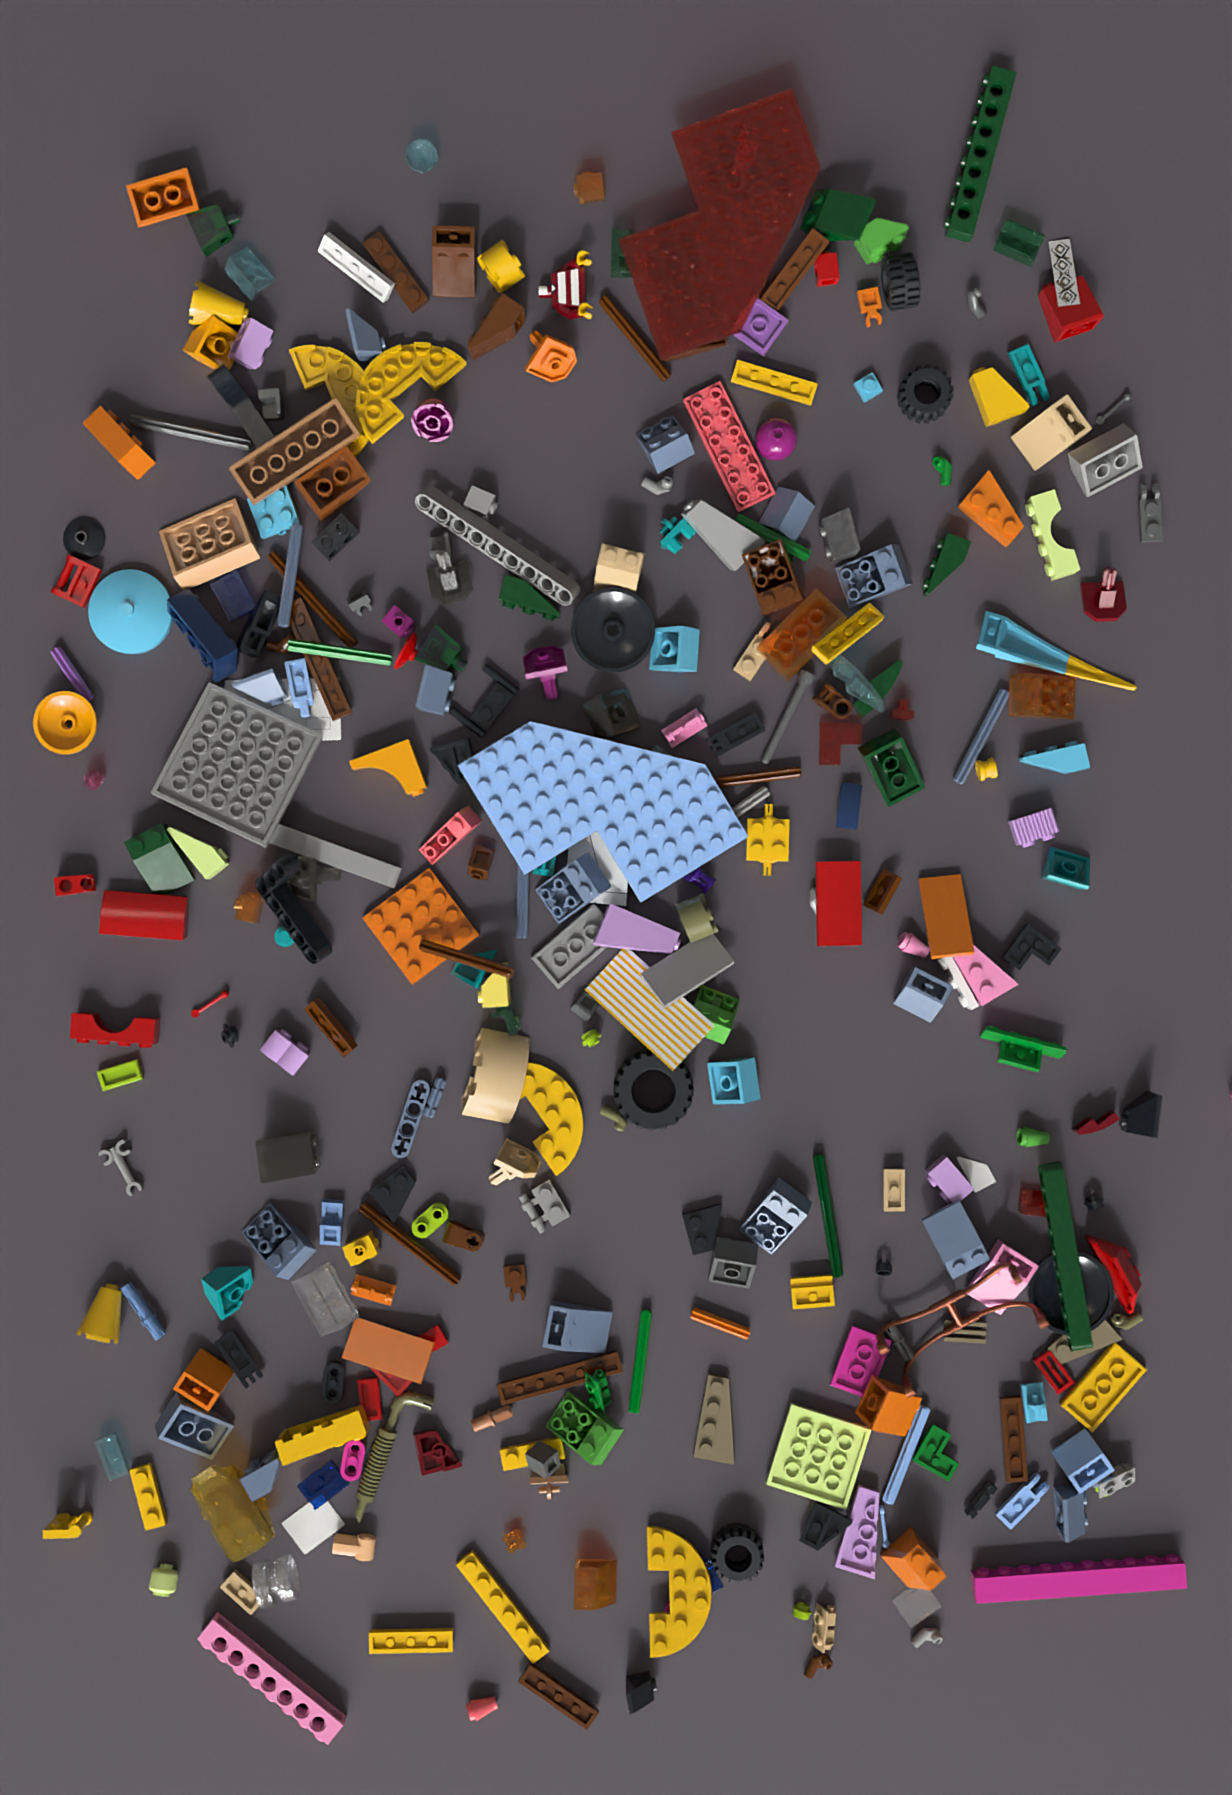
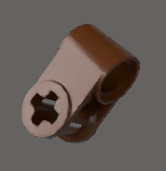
(831, 701)
(460, 1236)

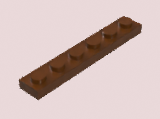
(319, 665)
(557, 1377)

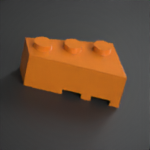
(992, 510)

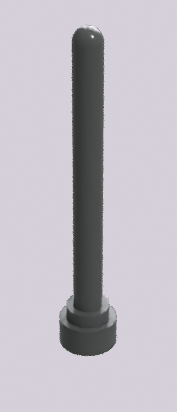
(804, 680)

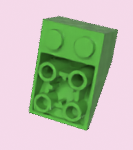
(584, 1429)

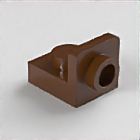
(480, 862)

